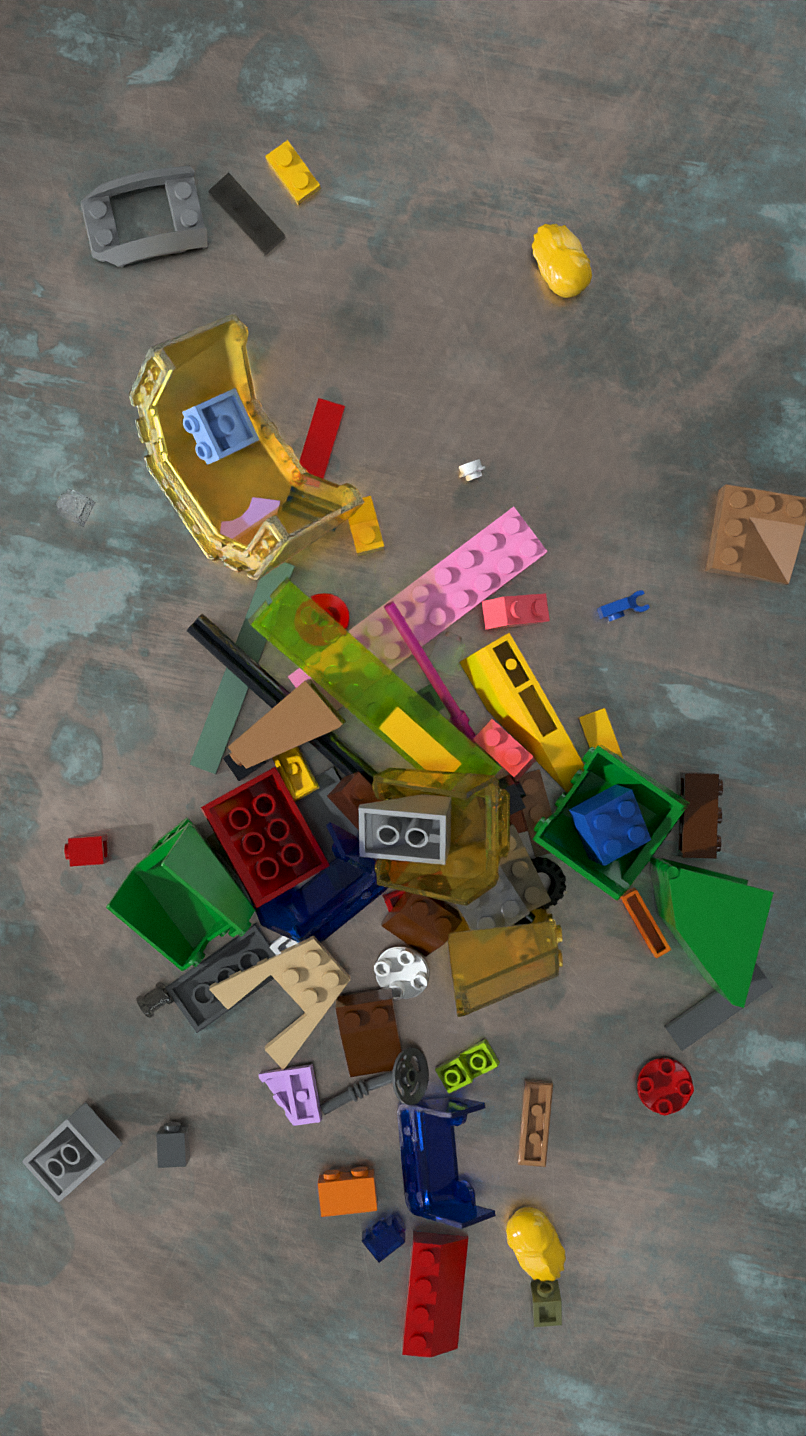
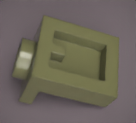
(546, 1303)

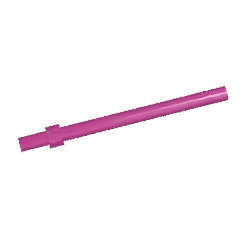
(458, 716)

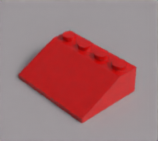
(265, 837)

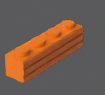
(645, 923)

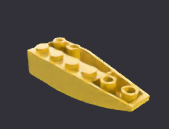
(522, 708)

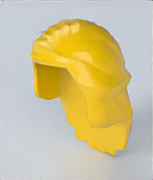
(561, 260)
(536, 1244)

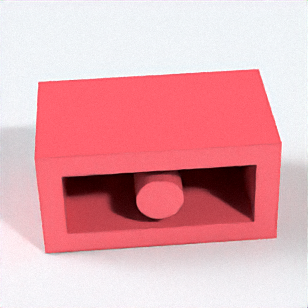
(515, 611)
(504, 749)

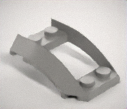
(184, 209)

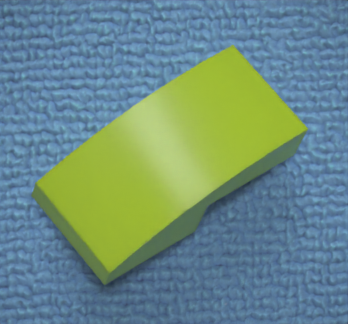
(467, 1065)

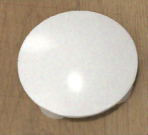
(402, 971)

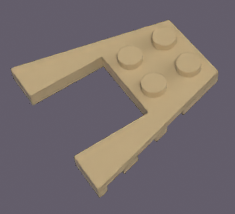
(306, 975)

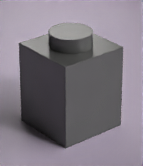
(173, 1145)

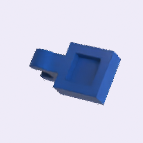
(616, 609)

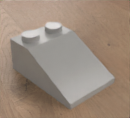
(406, 829)
(72, 1152)

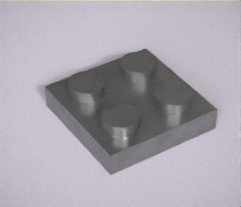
(496, 907)

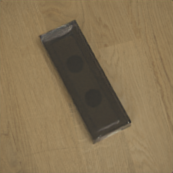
(246, 214)

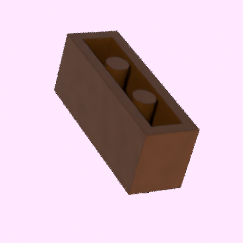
(701, 818)

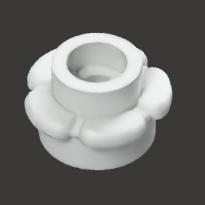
(471, 470)

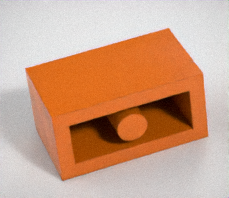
(347, 1192)

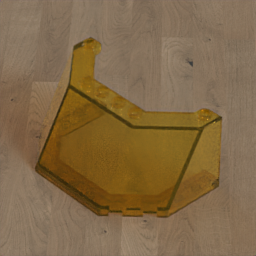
(203, 495)

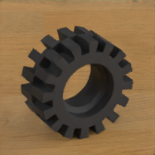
(557, 879)

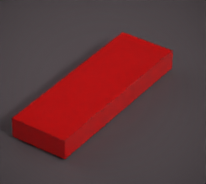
(321, 437)

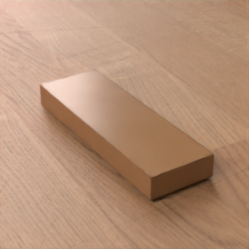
(535, 1123)

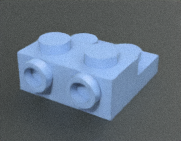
(220, 426)

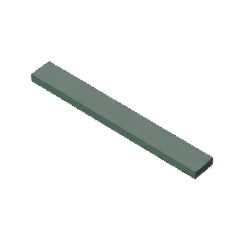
(232, 690)

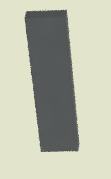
(712, 1012)

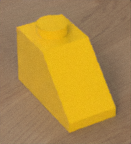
(366, 529)

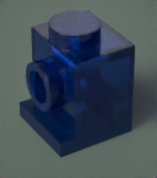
(384, 1237)

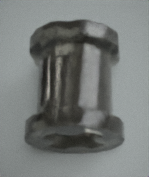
(154, 1000)

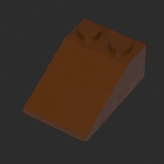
(369, 1031)

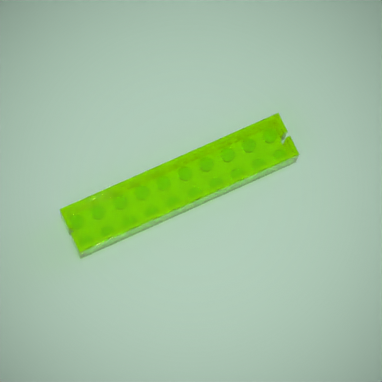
(356, 674)

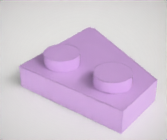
(295, 1092)

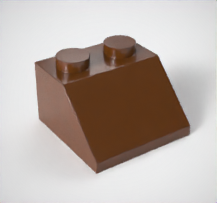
(422, 922)

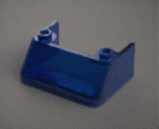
(328, 897)
(431, 1164)

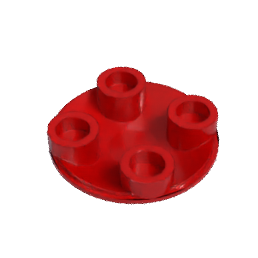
(664, 1086)

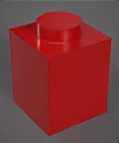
(87, 850)

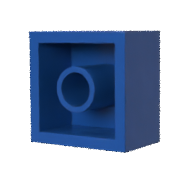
(610, 824)

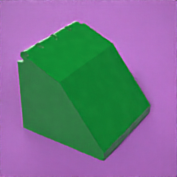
(714, 922)

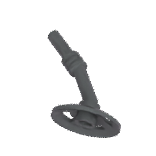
(402, 1075)

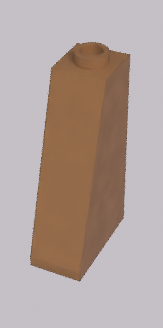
(290, 723)

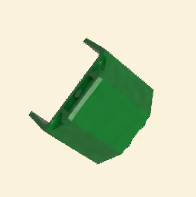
(657, 804)
(182, 897)

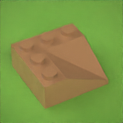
(756, 534)

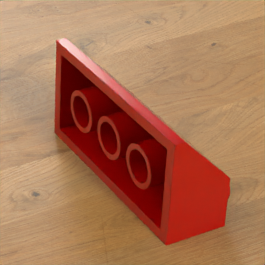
(434, 1294)

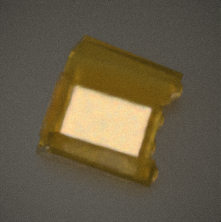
(477, 834)
(502, 960)

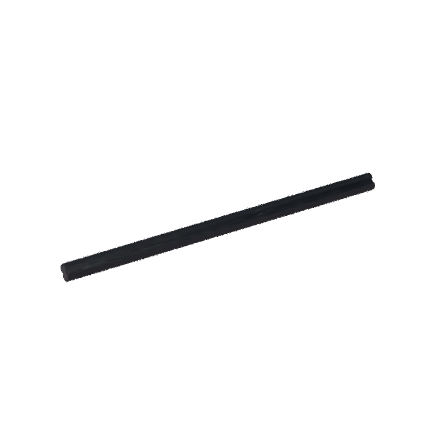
(273, 692)

